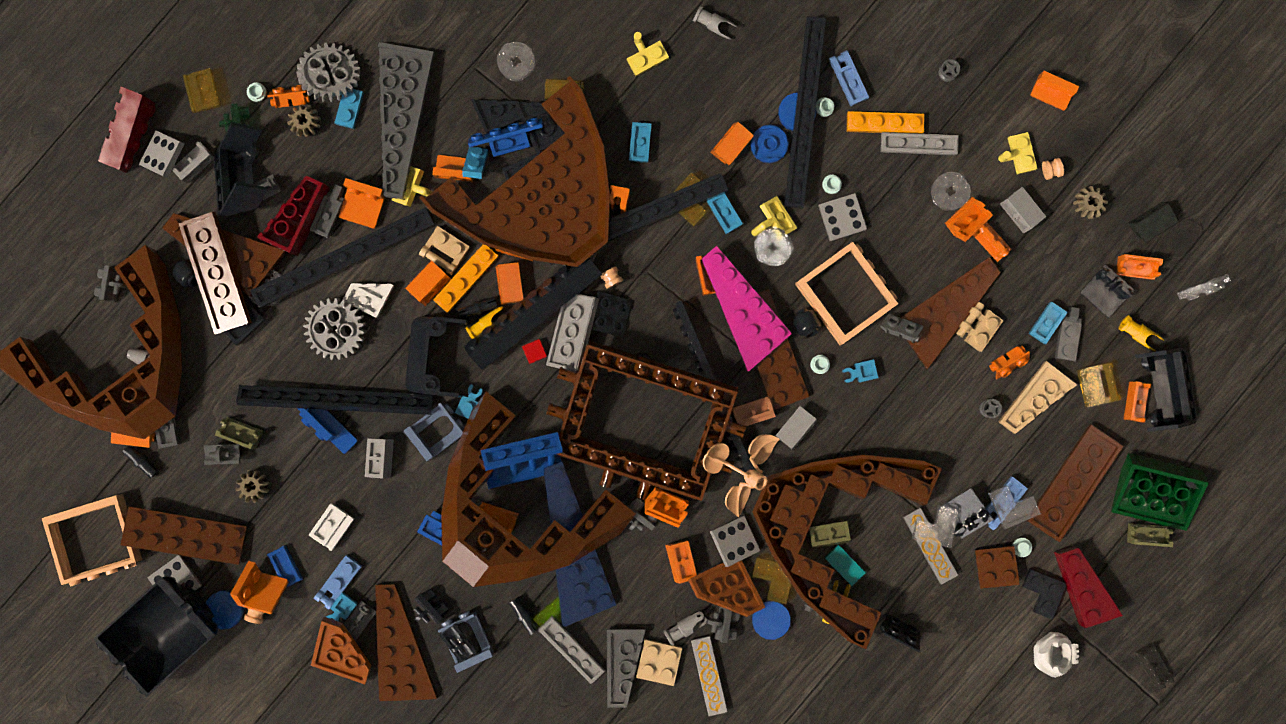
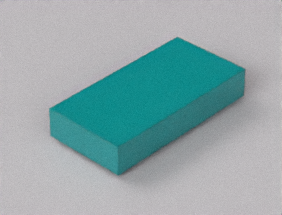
(845, 565)

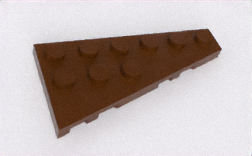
(250, 258)
(948, 308)
(400, 660)

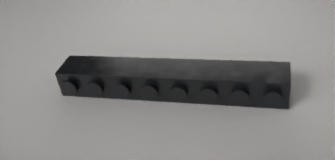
(530, 312)

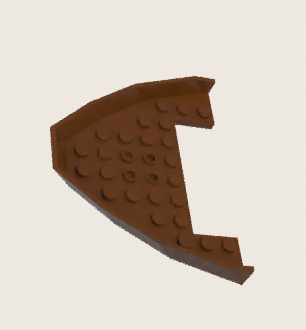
(553, 204)

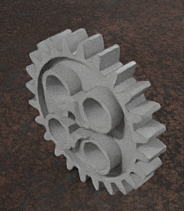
(311, 77)
(347, 317)

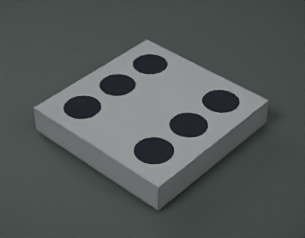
(161, 154)
(842, 217)
(734, 541)
(179, 570)

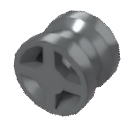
(952, 67)
(994, 407)

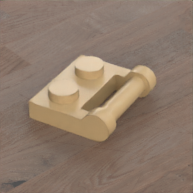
(447, 244)

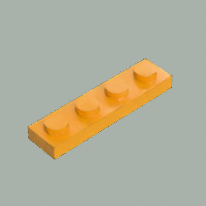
(885, 122)
(465, 278)

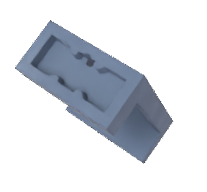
(416, 439)
(487, 651)

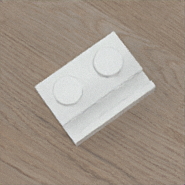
(331, 526)

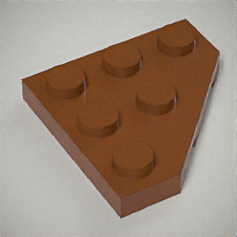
(728, 588)
(339, 652)

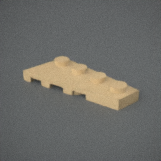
(1037, 396)

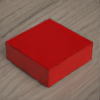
(534, 351)

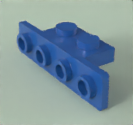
(507, 139)
(328, 428)

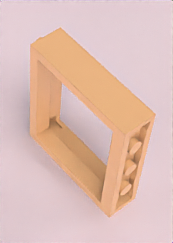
(821, 311)
(58, 548)

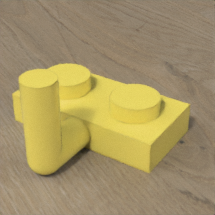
(646, 57)
(1020, 153)
(413, 187)
(776, 217)

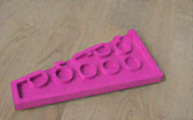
(748, 316)

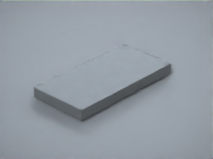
(572, 332)

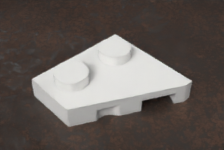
(369, 297)

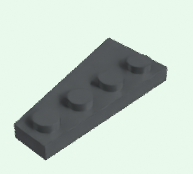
(622, 660)

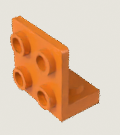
(361, 203)
(258, 589)

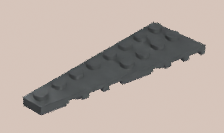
(403, 92)

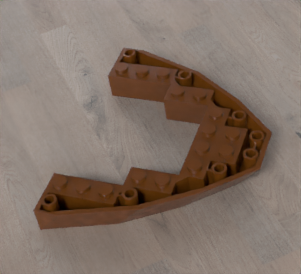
(140, 398)
(789, 507)
(482, 548)

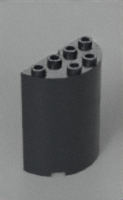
(158, 633)

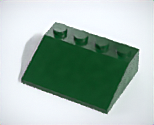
(1158, 491)

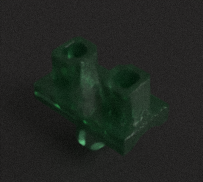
(237, 114)

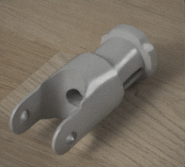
(711, 20)
(685, 627)

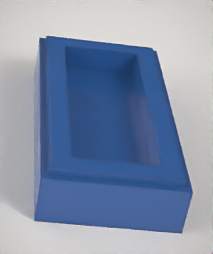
(285, 565)

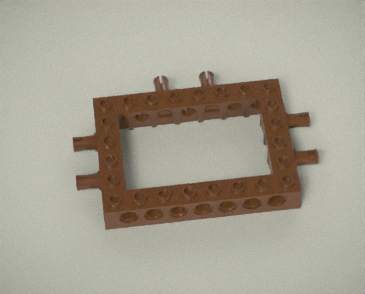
(629, 464)

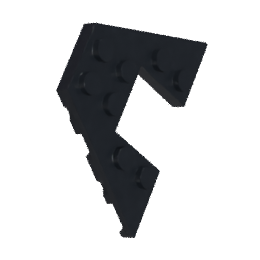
(503, 113)

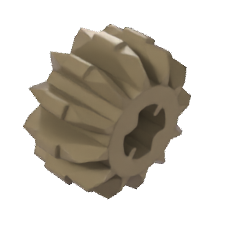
(304, 128)
(1090, 210)
(246, 489)

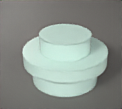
(256, 92)
(824, 107)
(831, 184)
(820, 364)
(1022, 547)

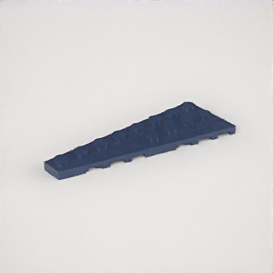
(583, 584)

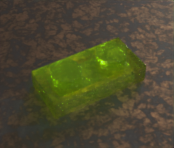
(551, 609)

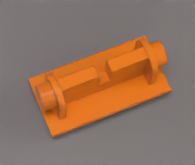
(281, 96)
(992, 242)
(1004, 367)

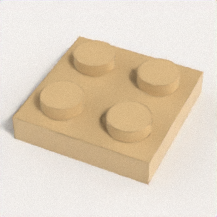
(659, 662)

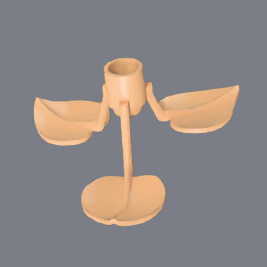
(738, 495)

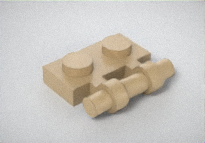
(984, 328)

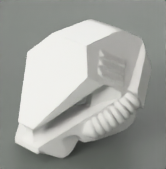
(1055, 654)

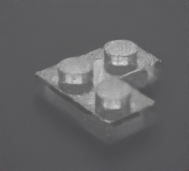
(1208, 287)
(1012, 512)
(941, 531)

